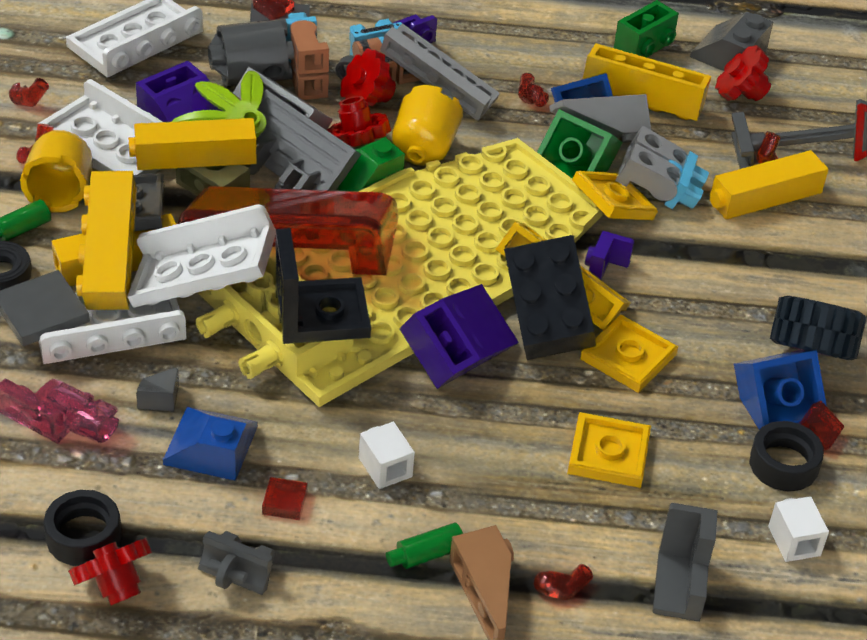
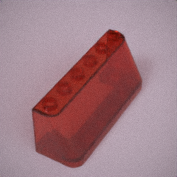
(317, 219)

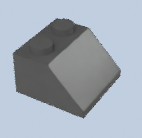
(733, 38)

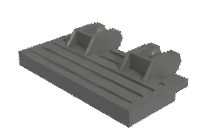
(300, 149)

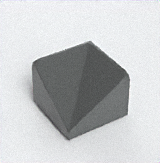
(159, 391)

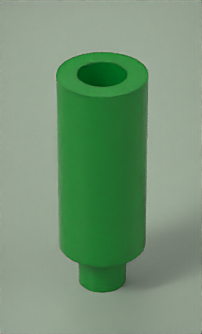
(24, 220)
(423, 547)

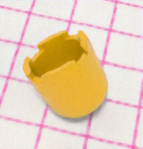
(426, 124)
(57, 170)

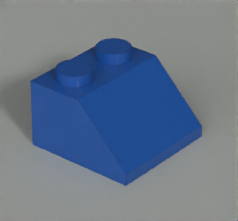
(780, 386)

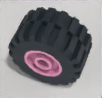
(818, 327)

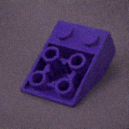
(172, 92)
(457, 334)

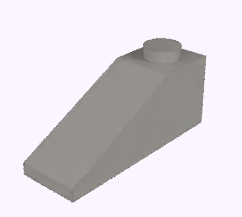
(615, 114)

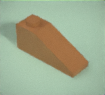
(483, 569)

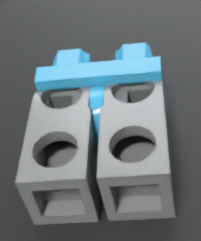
(662, 169)

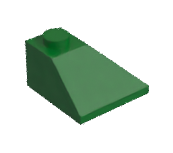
(578, 145)
(375, 163)

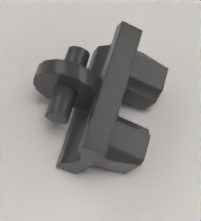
(235, 562)

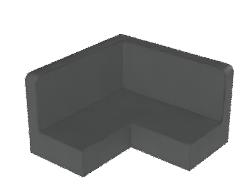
(684, 561)

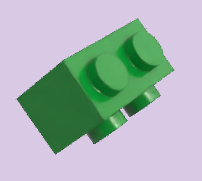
(647, 29)

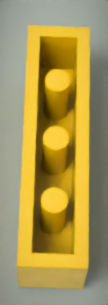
(666, 85)
(108, 241)

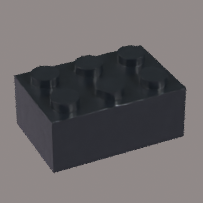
(550, 297)

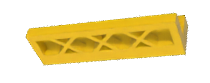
(602, 299)

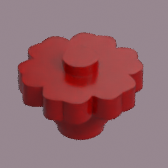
(745, 75)
(368, 78)
(357, 123)
(113, 570)

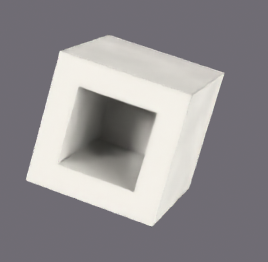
(386, 455)
(798, 528)

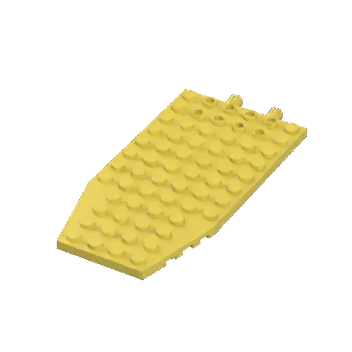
(442, 245)

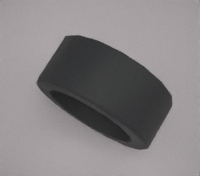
(780, 475)
(75, 505)

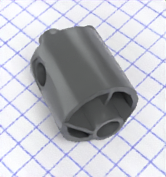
(251, 44)

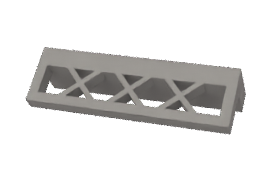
(438, 70)

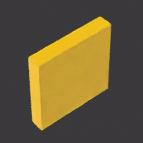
(614, 198)
(629, 353)
(609, 450)

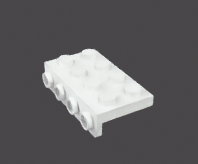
(135, 34)
(105, 125)
(202, 255)
(115, 331)

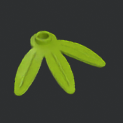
(230, 105)

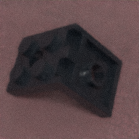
(302, 302)

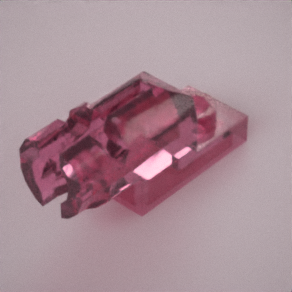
(58, 410)

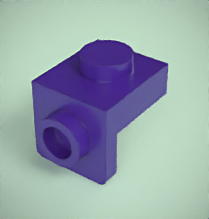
(423, 27)
(609, 249)

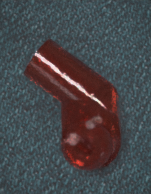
(531, 93)

